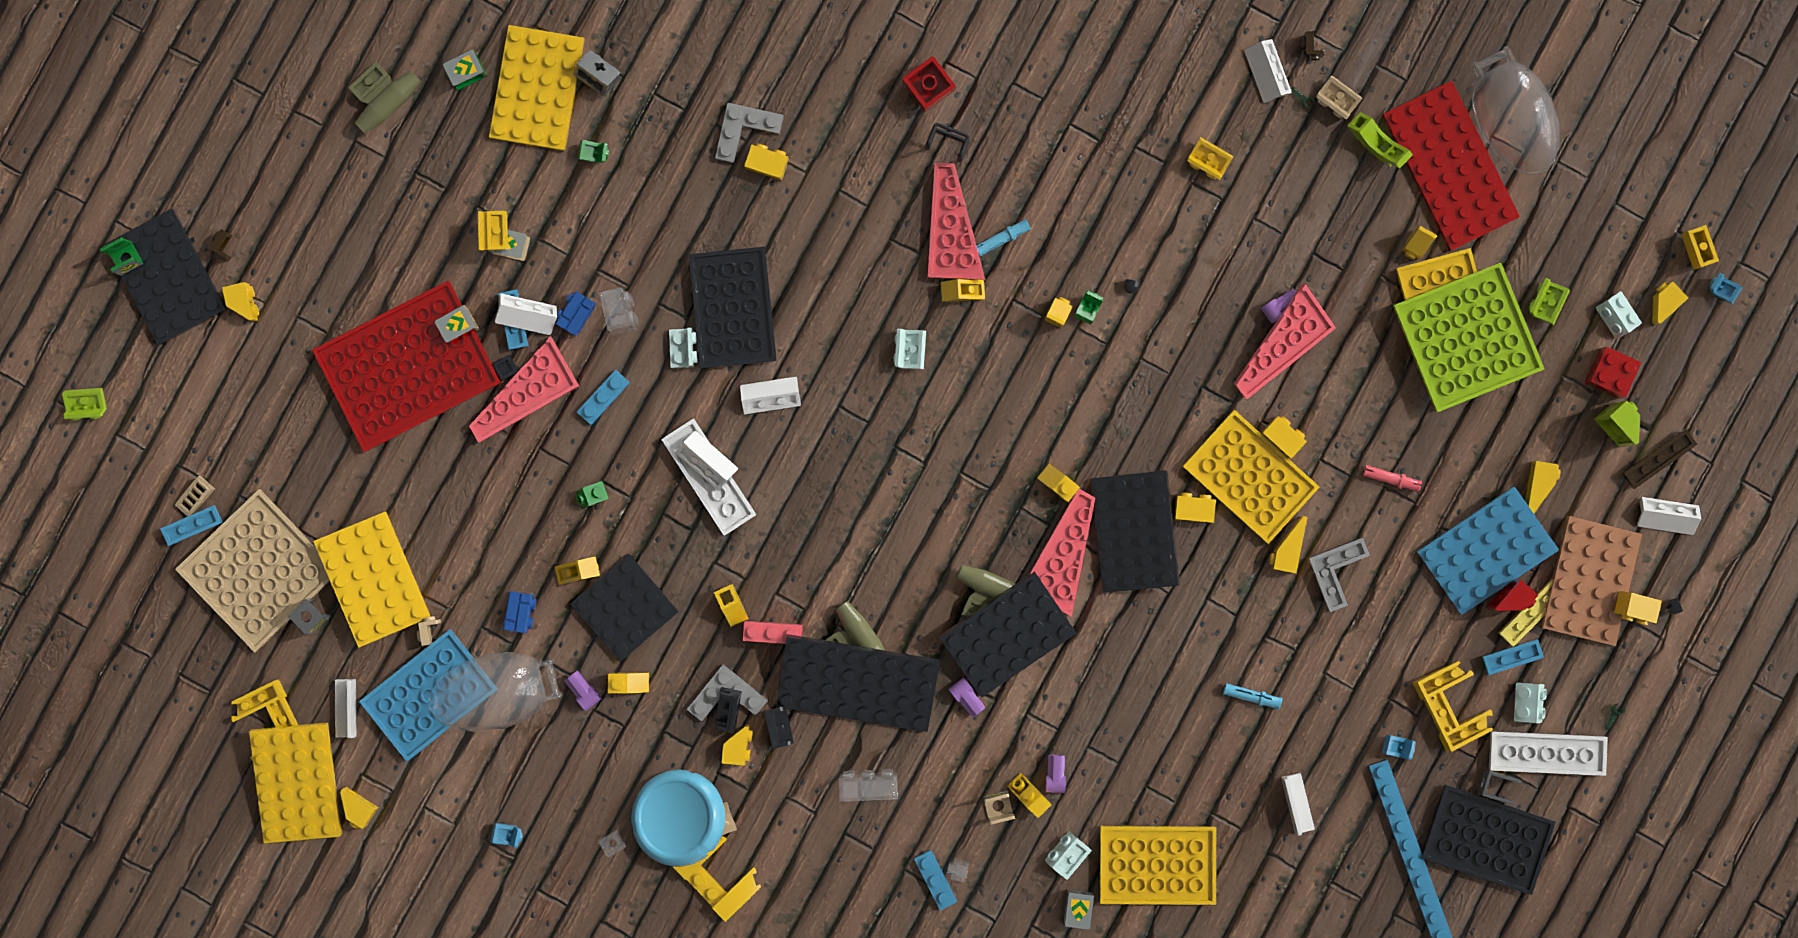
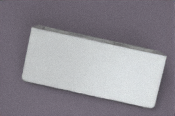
(1267, 70)
(526, 314)
(770, 395)
(706, 460)
(1669, 516)
(345, 708)
(1297, 803)

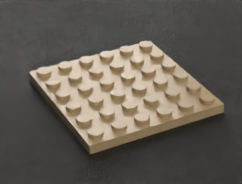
(255, 570)

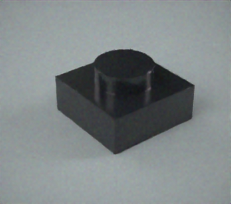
(506, 367)

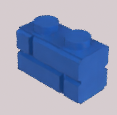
(575, 313)
(519, 612)

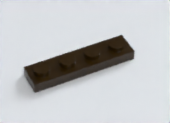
(1659, 458)

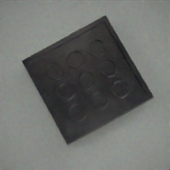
(624, 607)

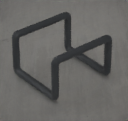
(935, 129)

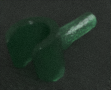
(1303, 99)
(1614, 715)

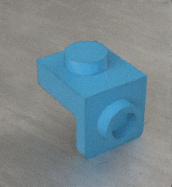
(1725, 289)
(1398, 747)
(506, 834)

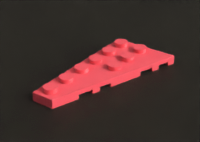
(952, 241)
(1292, 335)
(533, 387)
(1063, 555)

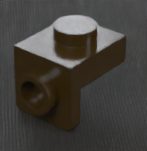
(1307, 45)
(220, 241)

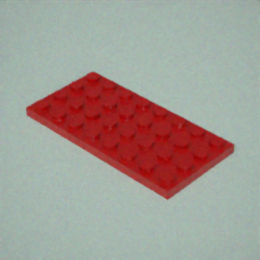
(1451, 165)

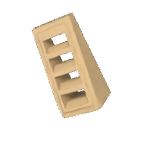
(199, 501)

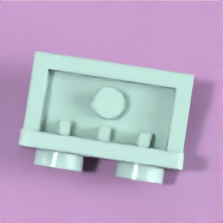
(1618, 315)
(910, 349)
(1529, 702)

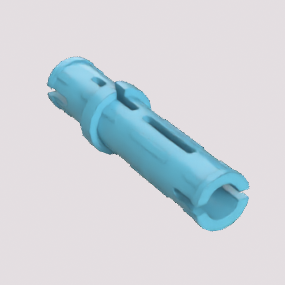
(1003, 237)
(1260, 698)

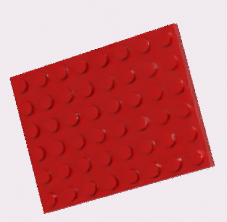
(402, 370)

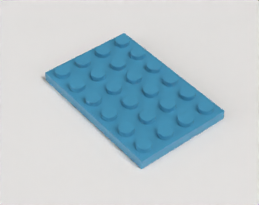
(1487, 550)
(402, 700)

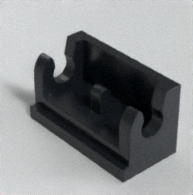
(728, 709)
(779, 727)

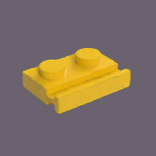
(492, 230)

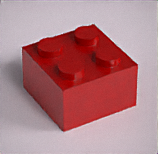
(929, 84)
(1613, 372)

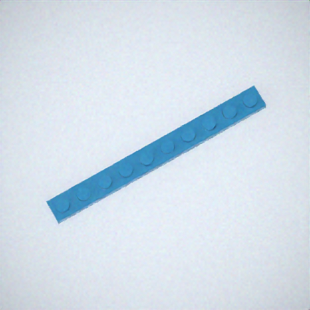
(1409, 850)

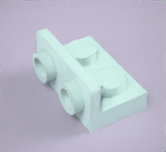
(681, 348)
(1067, 855)

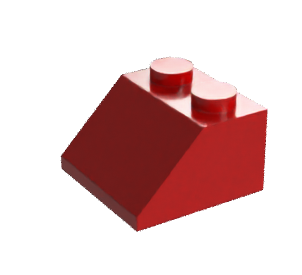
(1514, 597)

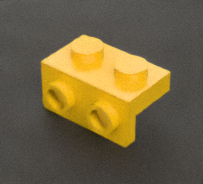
(1209, 159)

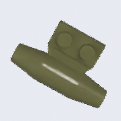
(381, 95)
(986, 587)
(856, 628)

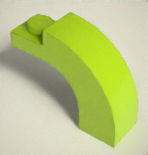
(1377, 142)

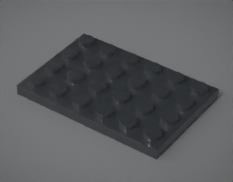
(173, 282)
(732, 307)
(1135, 531)
(1007, 634)
(1488, 839)

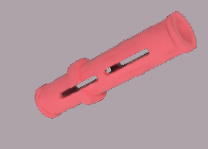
(1400, 481)

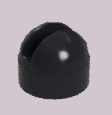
(1131, 286)
(1674, 606)

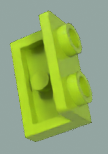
(1548, 301)
(84, 403)

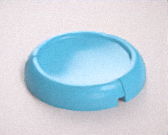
(678, 818)

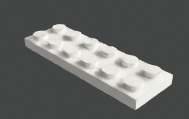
(726, 506)
(1548, 753)

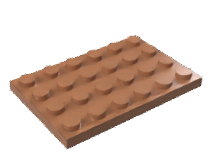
(1587, 577)

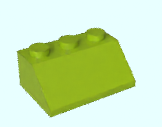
(1621, 423)

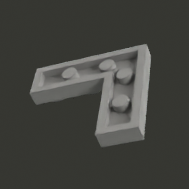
(741, 116)
(1323, 569)
(728, 679)

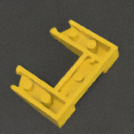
(1431, 689)
(269, 696)
(722, 902)

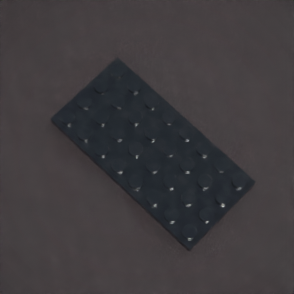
(857, 683)

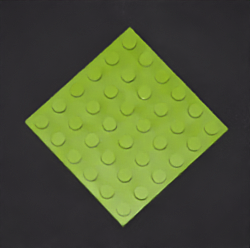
(1468, 337)

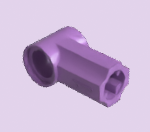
(1277, 306)
(584, 693)
(964, 693)
(1055, 778)

